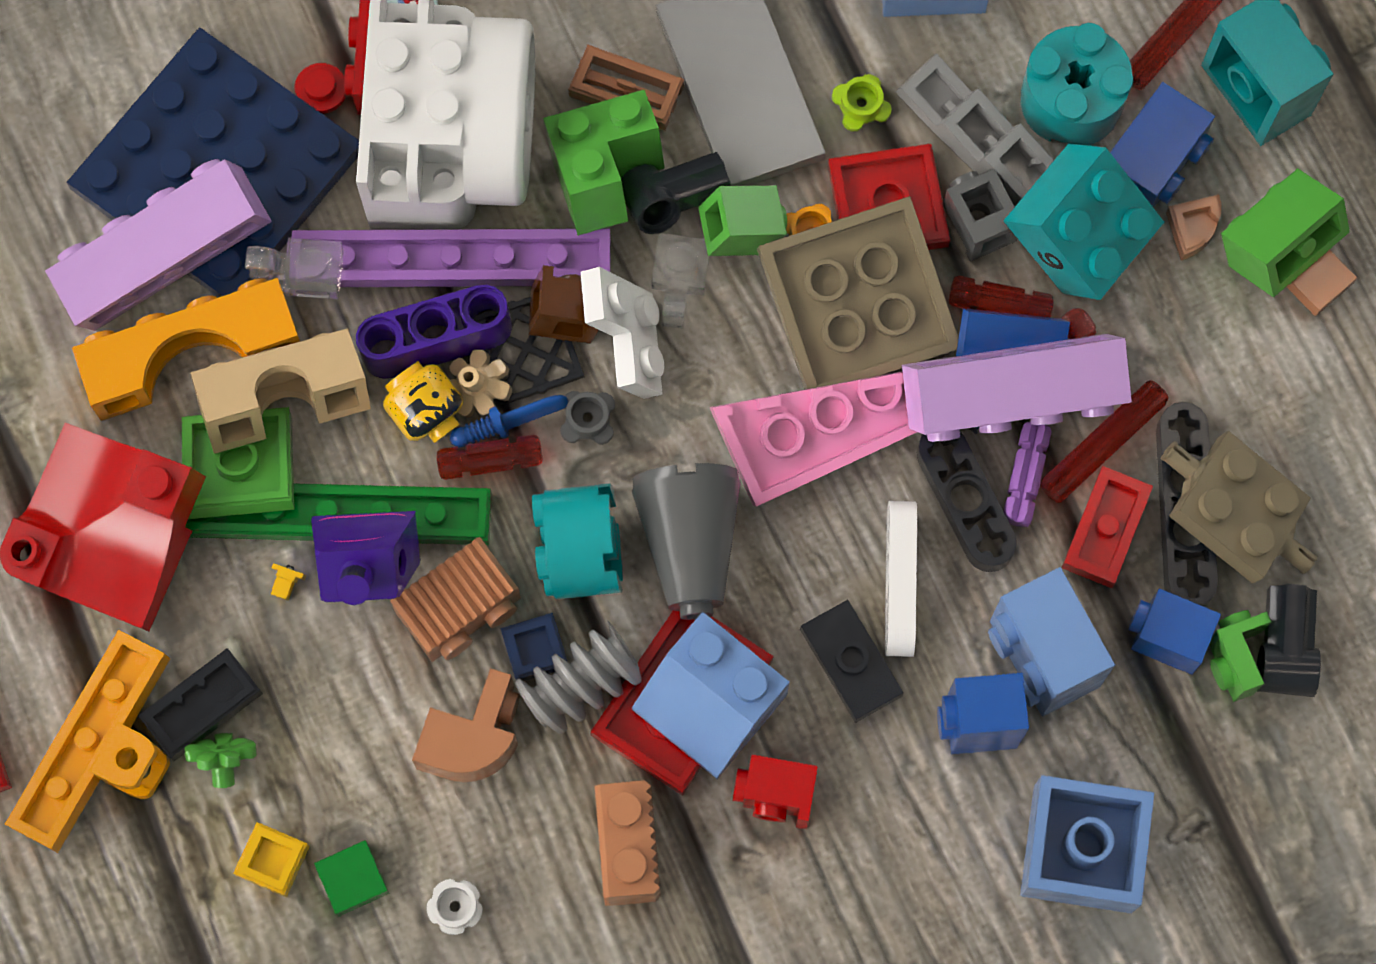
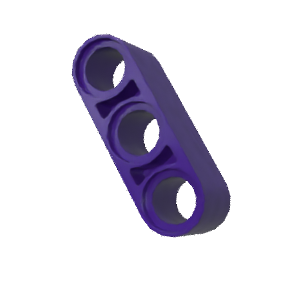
(451, 310)

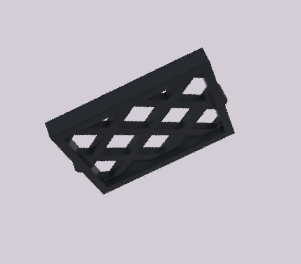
(540, 384)

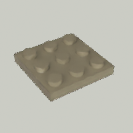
(859, 296)

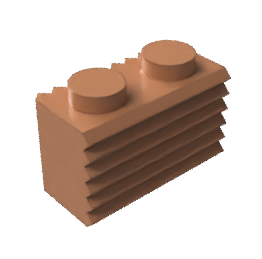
(457, 601)
(627, 843)

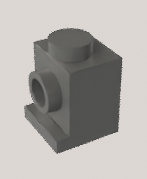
(984, 194)

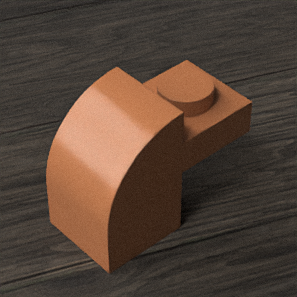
(471, 748)

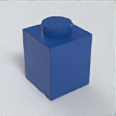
(1173, 630)

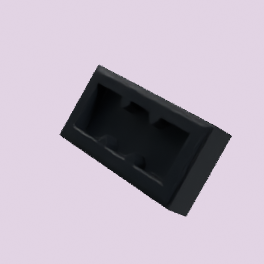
(851, 661)
(200, 704)

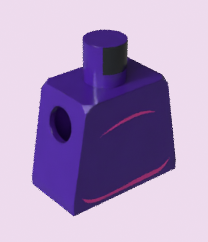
(365, 555)

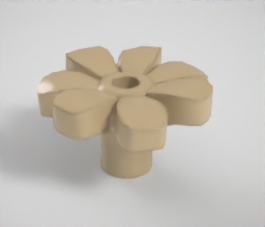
(480, 382)

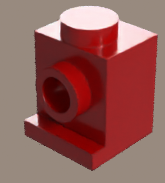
(776, 789)

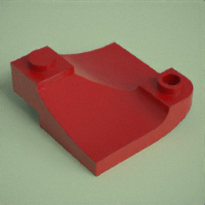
(105, 526)

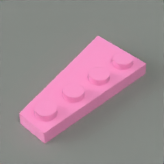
(811, 432)

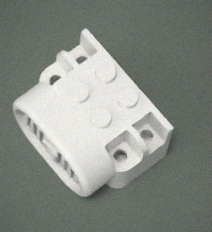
(443, 115)

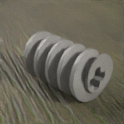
(580, 680)

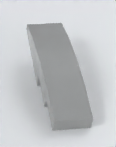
(975, 127)

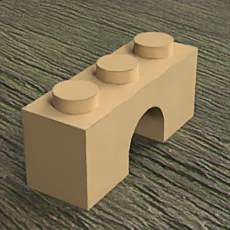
(317, 370)

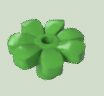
(221, 756)

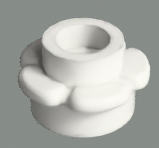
(439, 906)

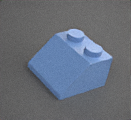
(710, 695)

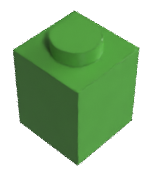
(742, 219)

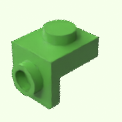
(1233, 661)

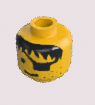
(423, 402)

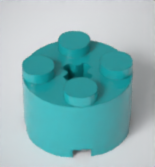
(1076, 85)
(580, 541)

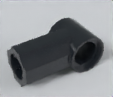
(660, 196)
(1288, 653)

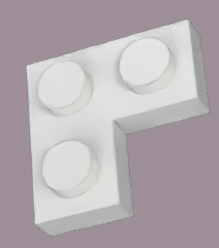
(631, 318)

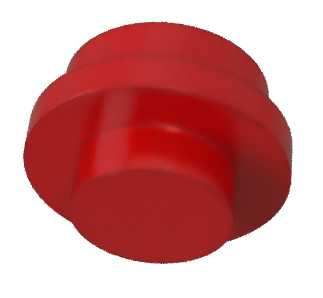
(321, 87)

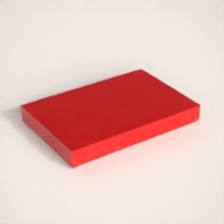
(634, 737)

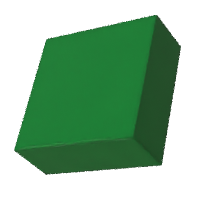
(351, 878)

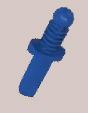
(501, 423)

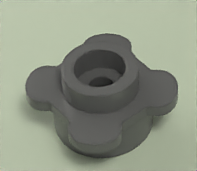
(598, 406)

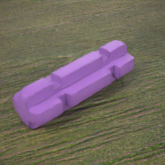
(1027, 474)

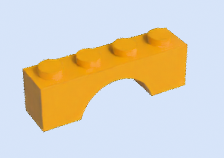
(124, 365)

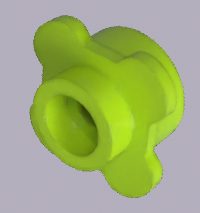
(866, 88)

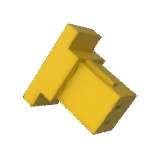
(285, 581)

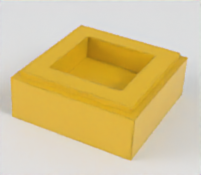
(271, 859)

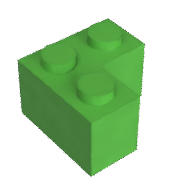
(594, 151)

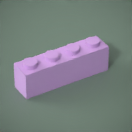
(157, 244)
(1017, 385)

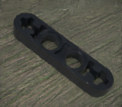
(1199, 442)

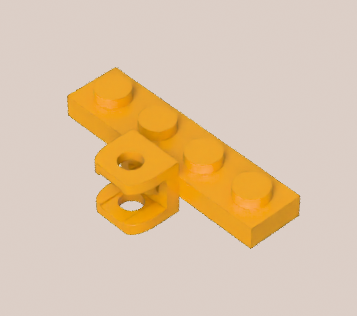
(96, 745)

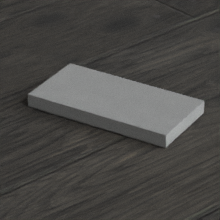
(741, 87)

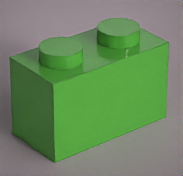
(1285, 232)

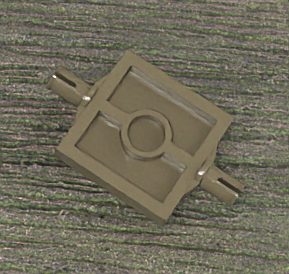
(1239, 507)

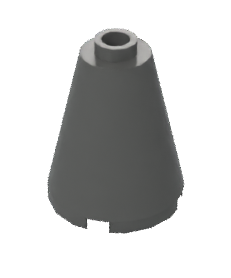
(689, 532)

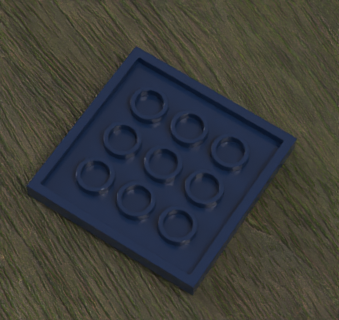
(219, 108)

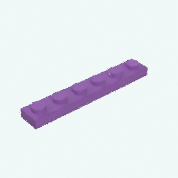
(462, 255)

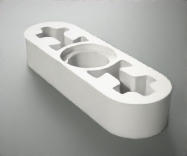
(901, 578)

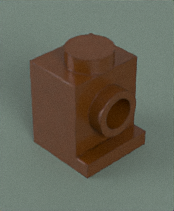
(558, 308)

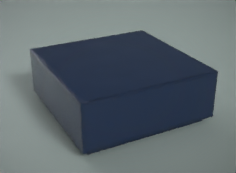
(533, 645)

